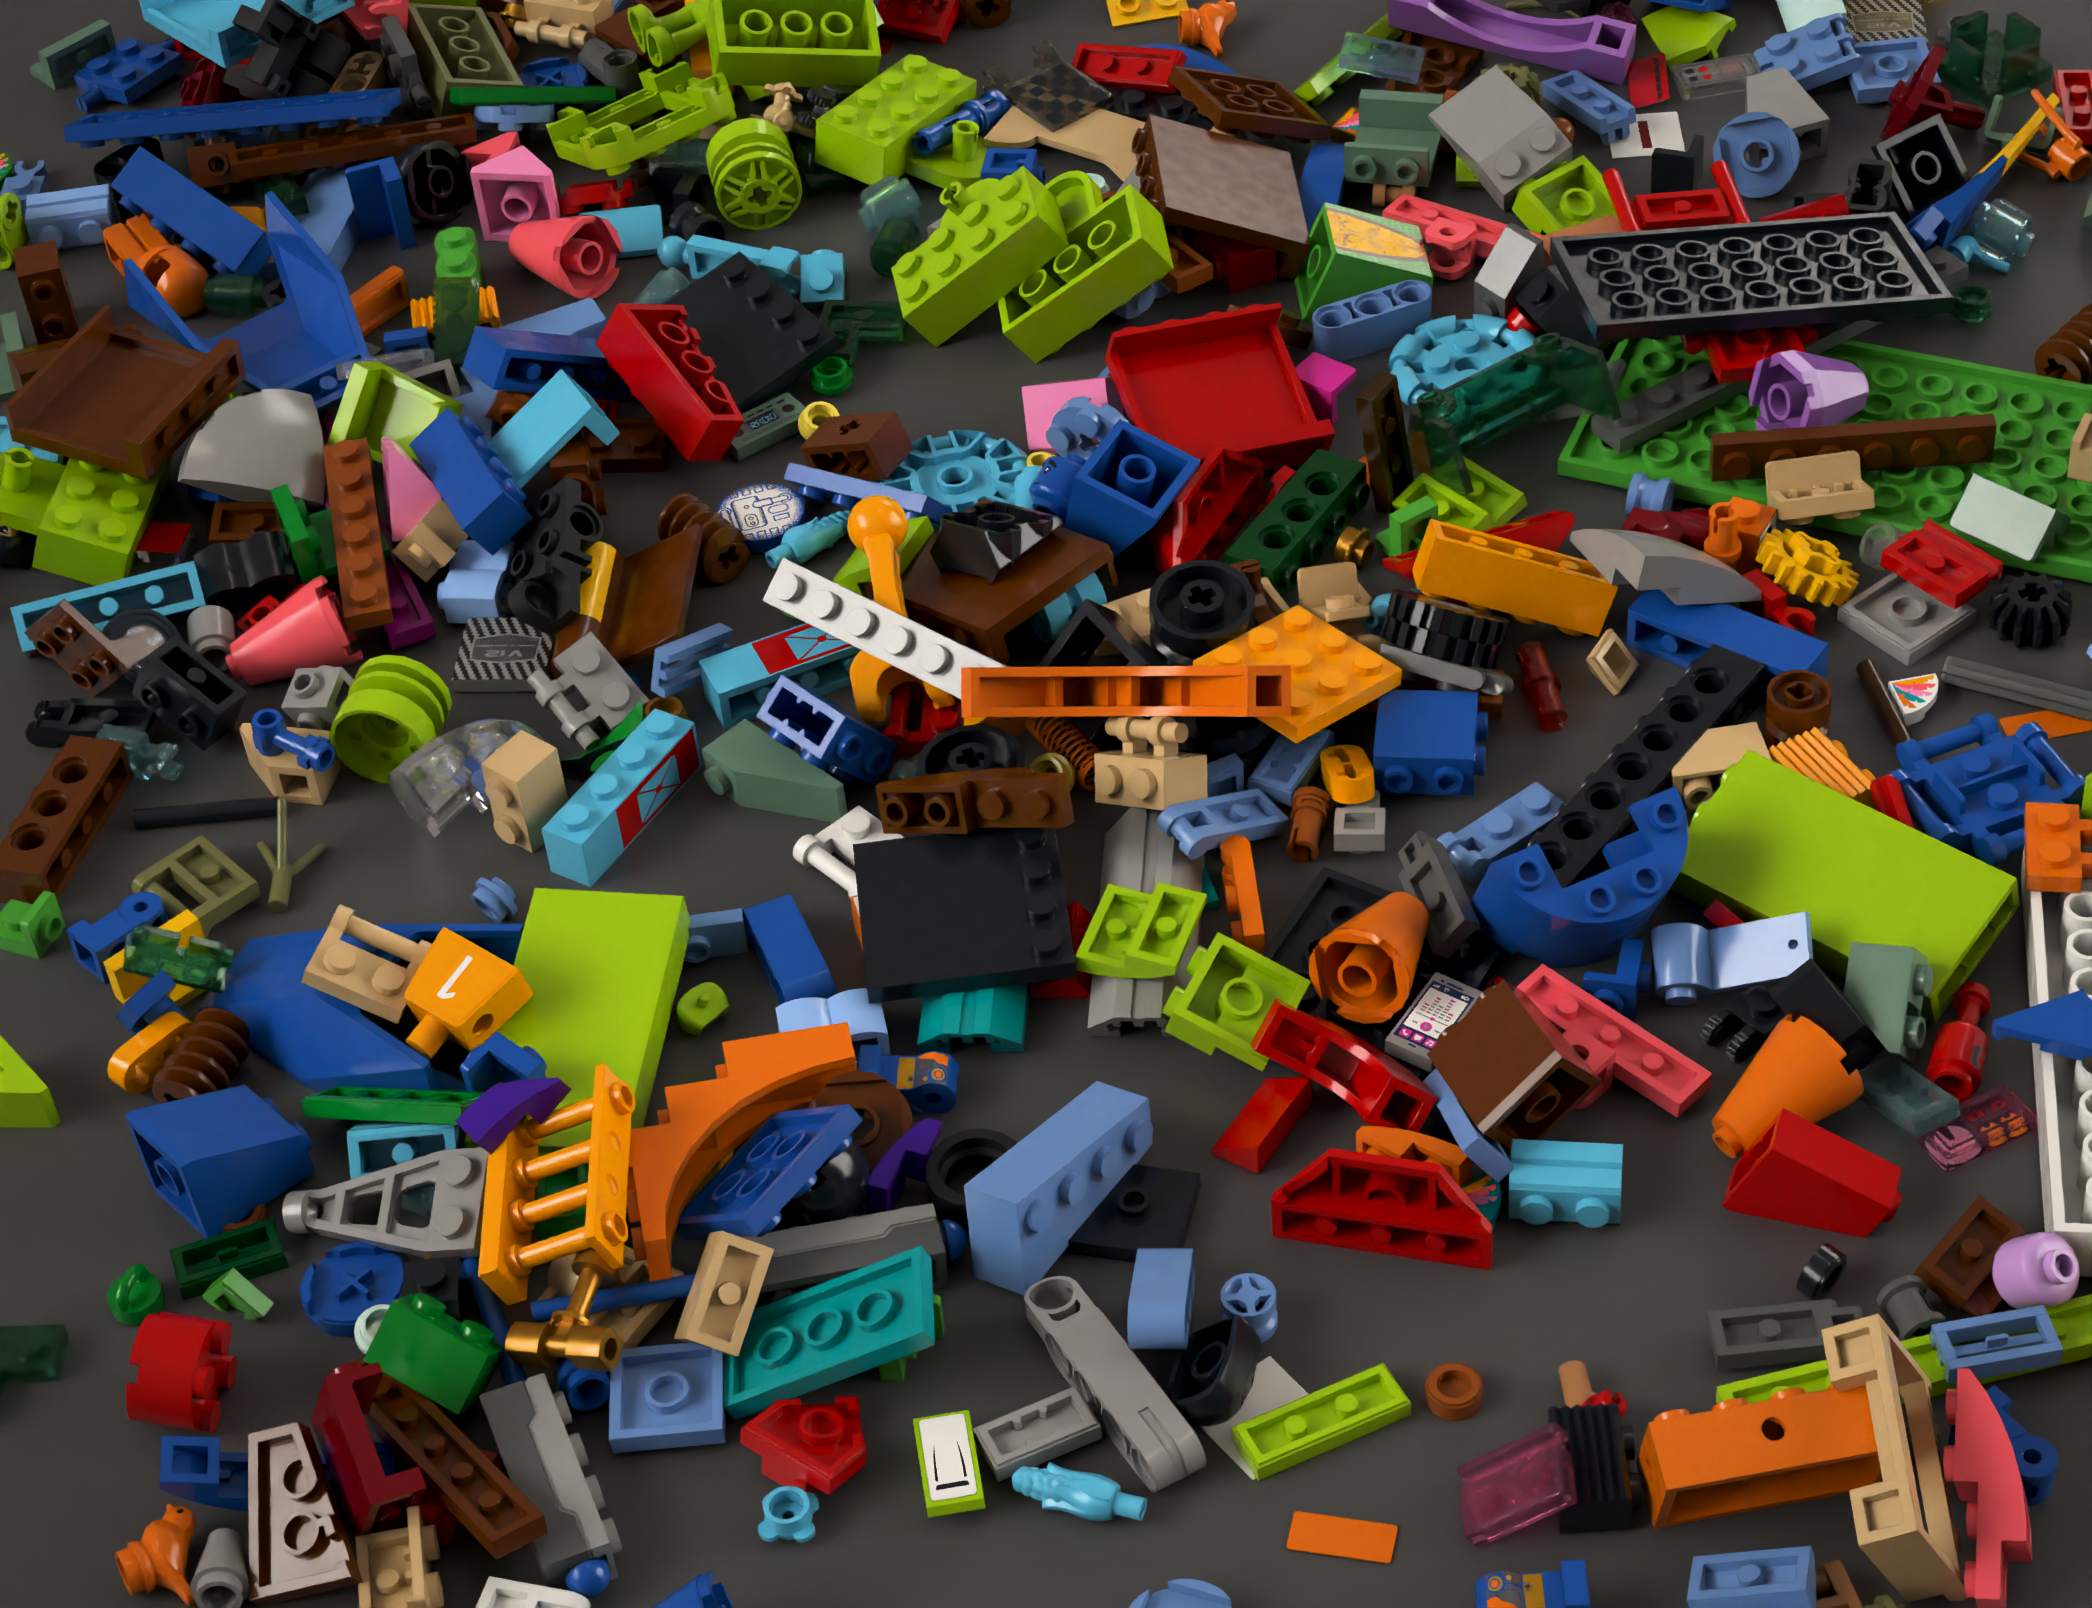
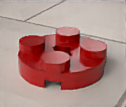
(595, 192)

